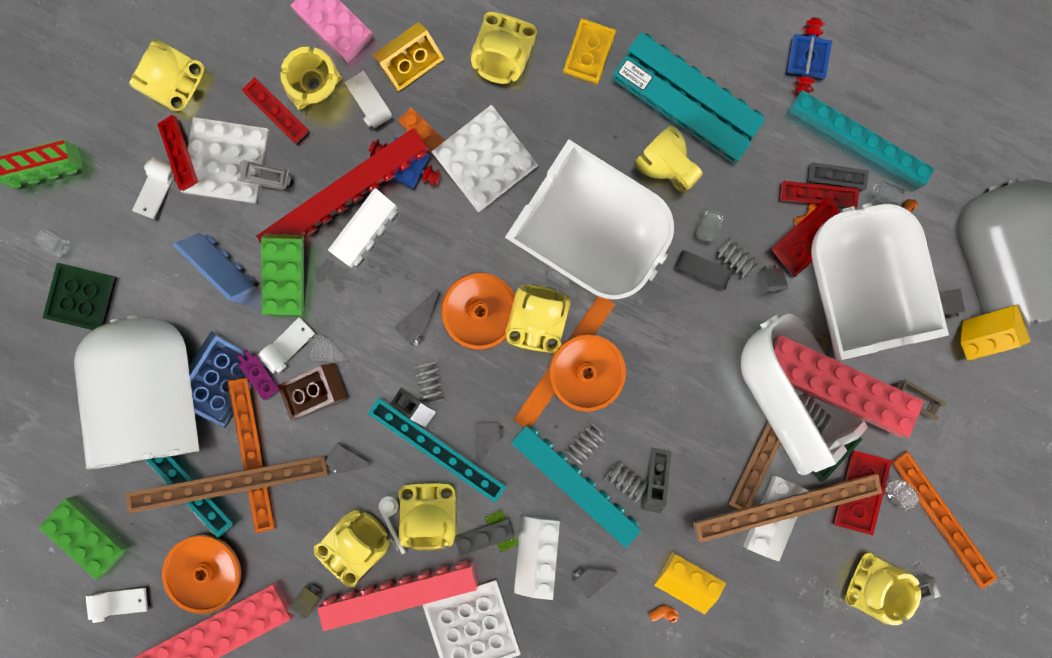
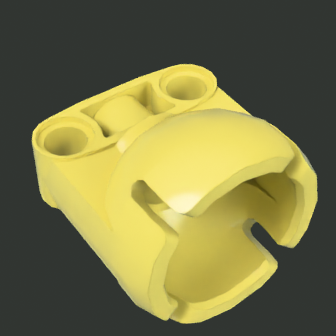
(502, 47)
(302, 69)
(166, 74)
(668, 159)
(538, 317)
(427, 517)
(352, 547)
(883, 590)

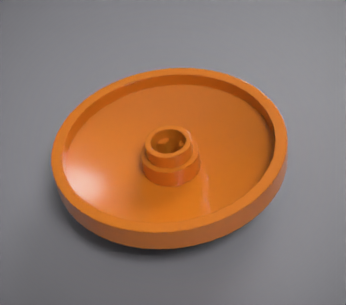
(477, 310)
(587, 372)
(201, 574)

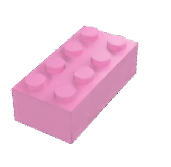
(335, 26)

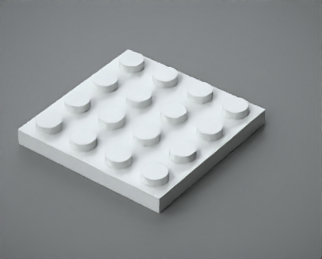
(216, 154)
(484, 158)
(472, 625)

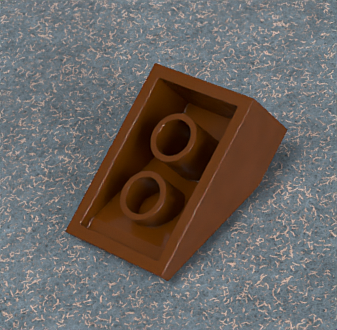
(312, 391)

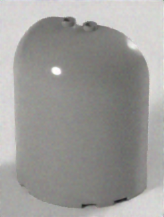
(1010, 247)

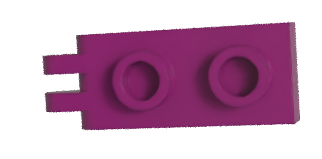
(257, 375)

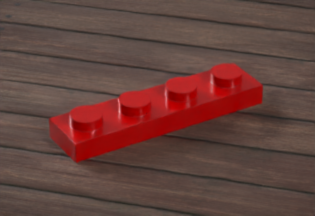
(275, 110)
(177, 153)
(817, 193)

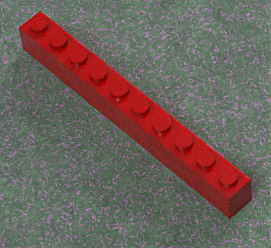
(351, 186)

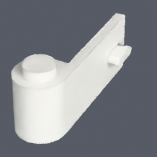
(369, 100)
(155, 188)
(286, 346)
(389, 506)
(115, 603)

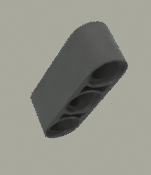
(703, 270)

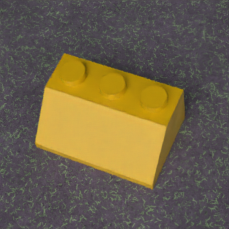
(408, 56)
(993, 333)
(690, 583)

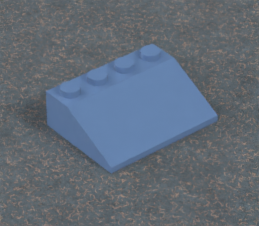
(217, 267)
(209, 378)

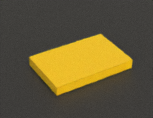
(589, 51)

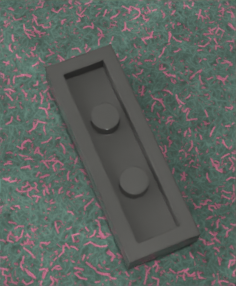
(838, 176)
(484, 537)

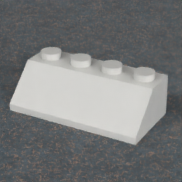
(363, 228)
(773, 537)
(537, 557)

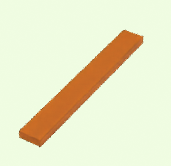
(543, 391)
(250, 451)
(945, 520)

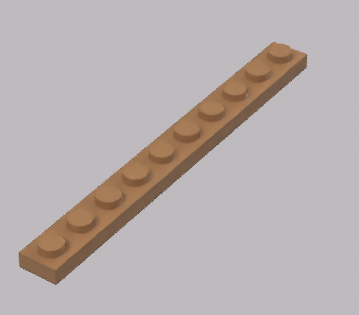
(761, 459)
(225, 484)
(787, 507)

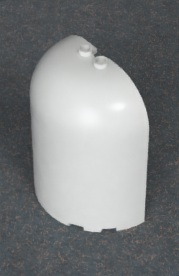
(595, 225)
(876, 280)
(134, 393)
(782, 403)

